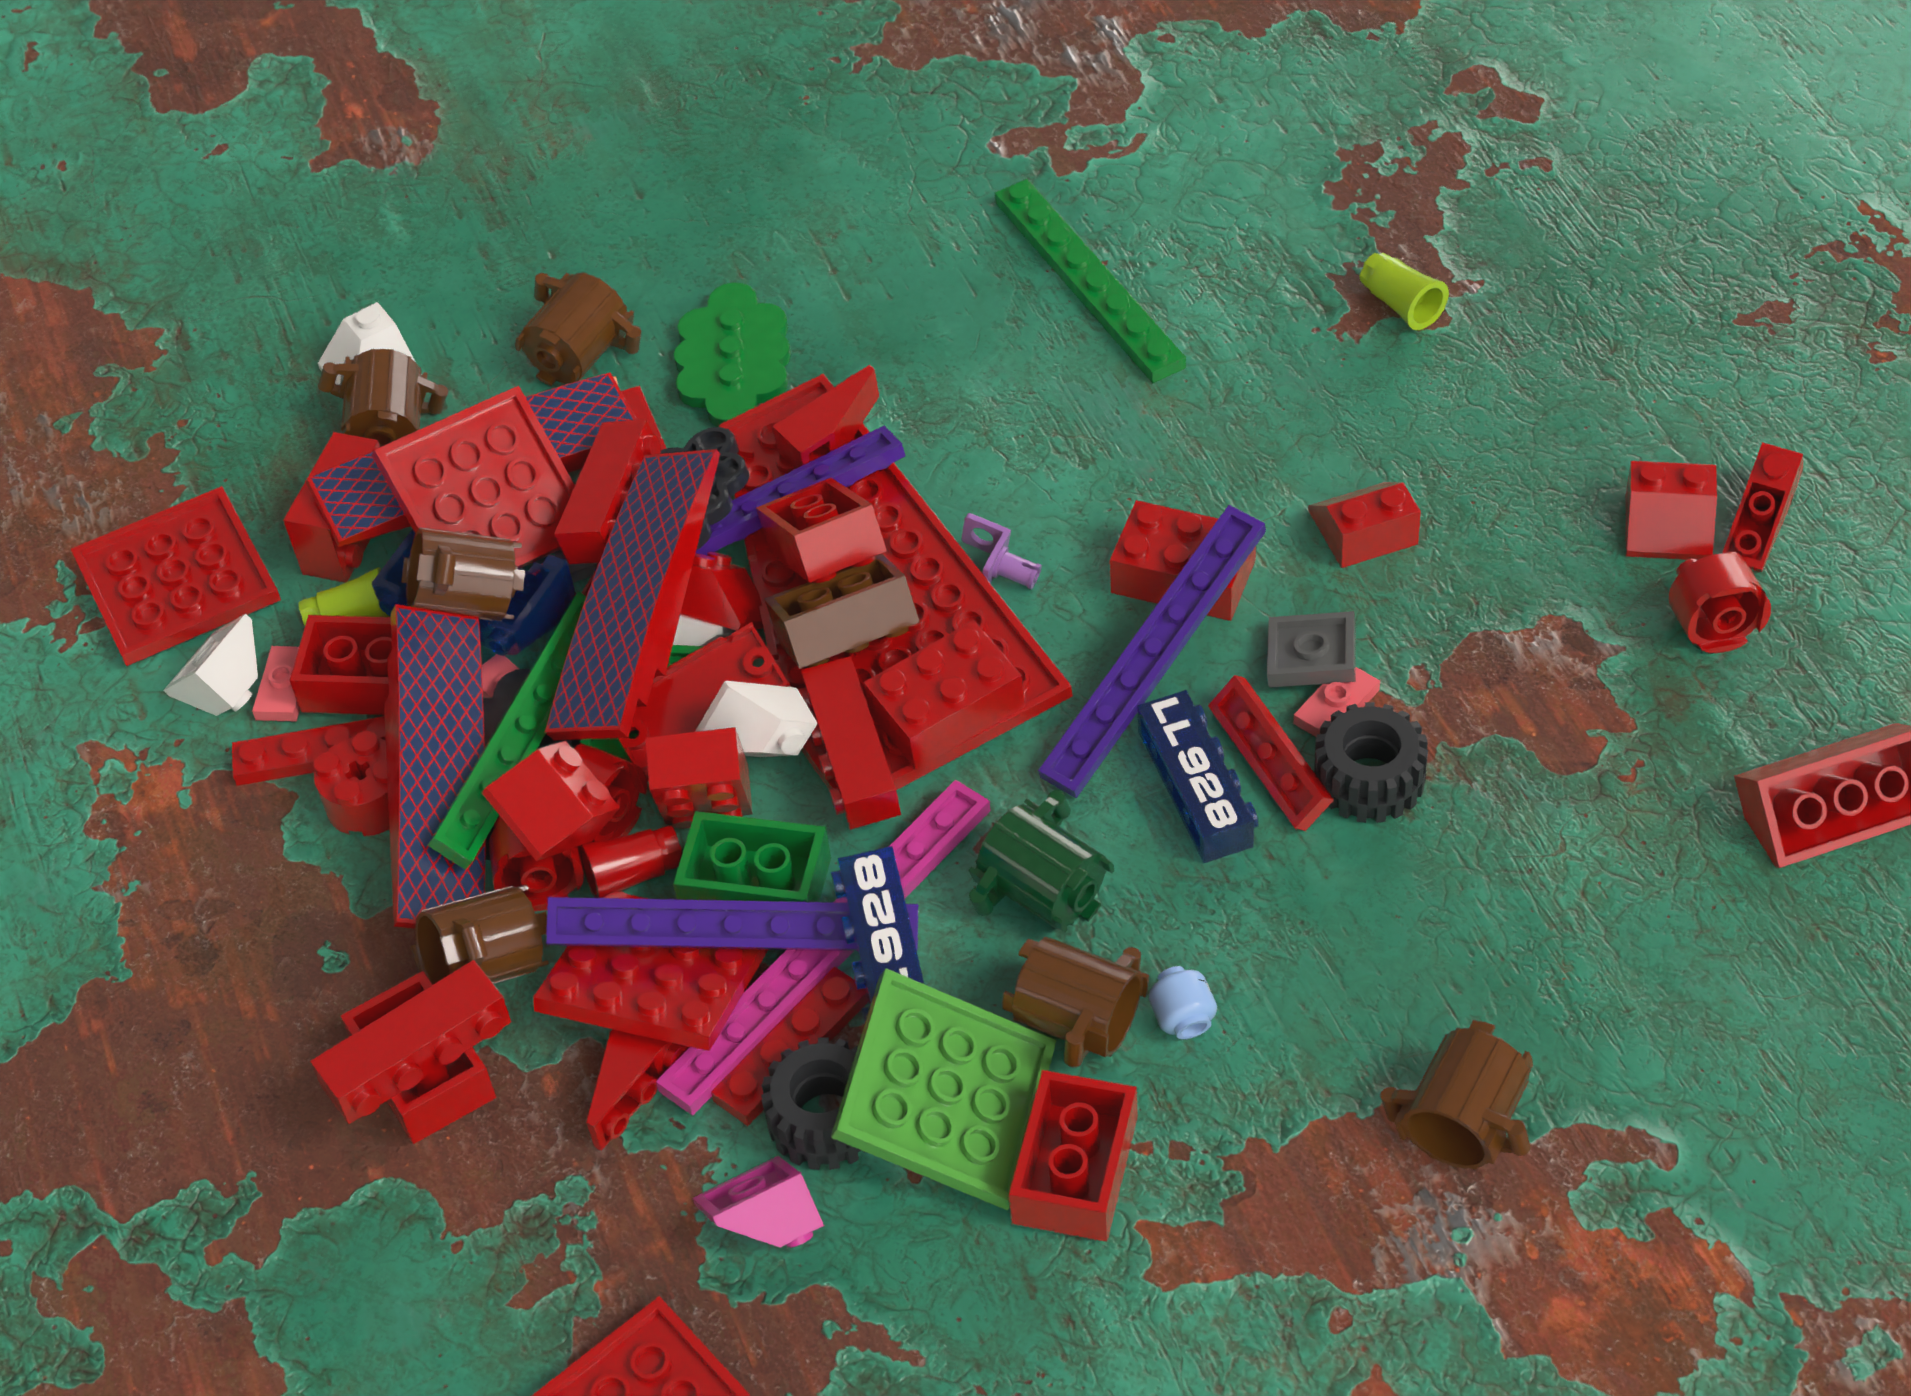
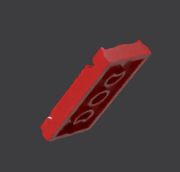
(692, 683)

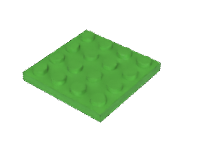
(942, 1088)

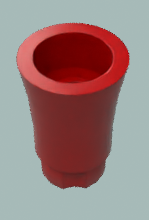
(629, 859)

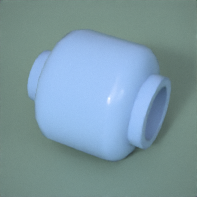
(1182, 1002)

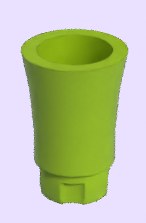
(1405, 290)
(347, 599)

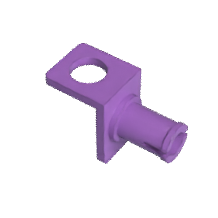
(1000, 560)

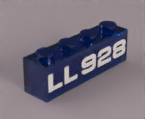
(1196, 776)
(876, 918)

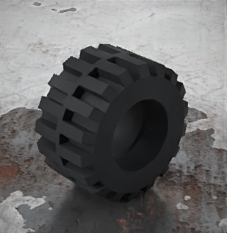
(1375, 735)
(792, 1083)

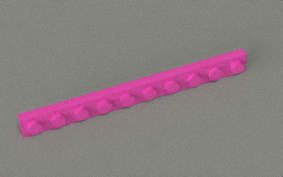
(798, 971)

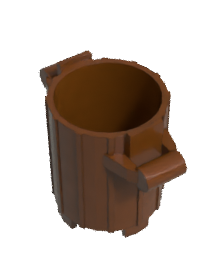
(575, 326)
(381, 394)
(462, 573)
(491, 928)
(1077, 996)
(1465, 1100)

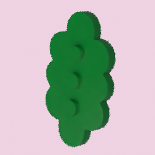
(732, 353)

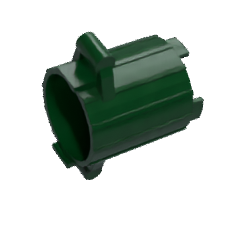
(1039, 865)

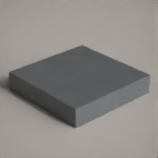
(1311, 649)

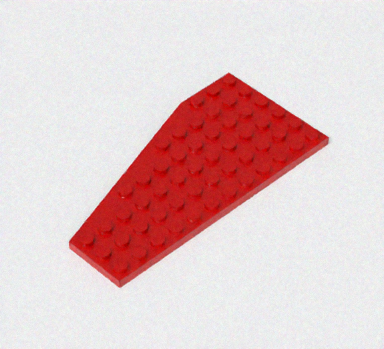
(939, 573)

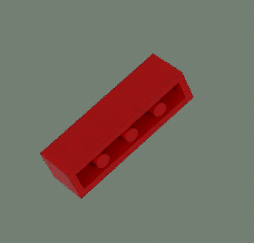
(603, 488)
(850, 744)
(411, 1042)

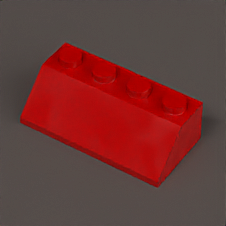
(1830, 795)

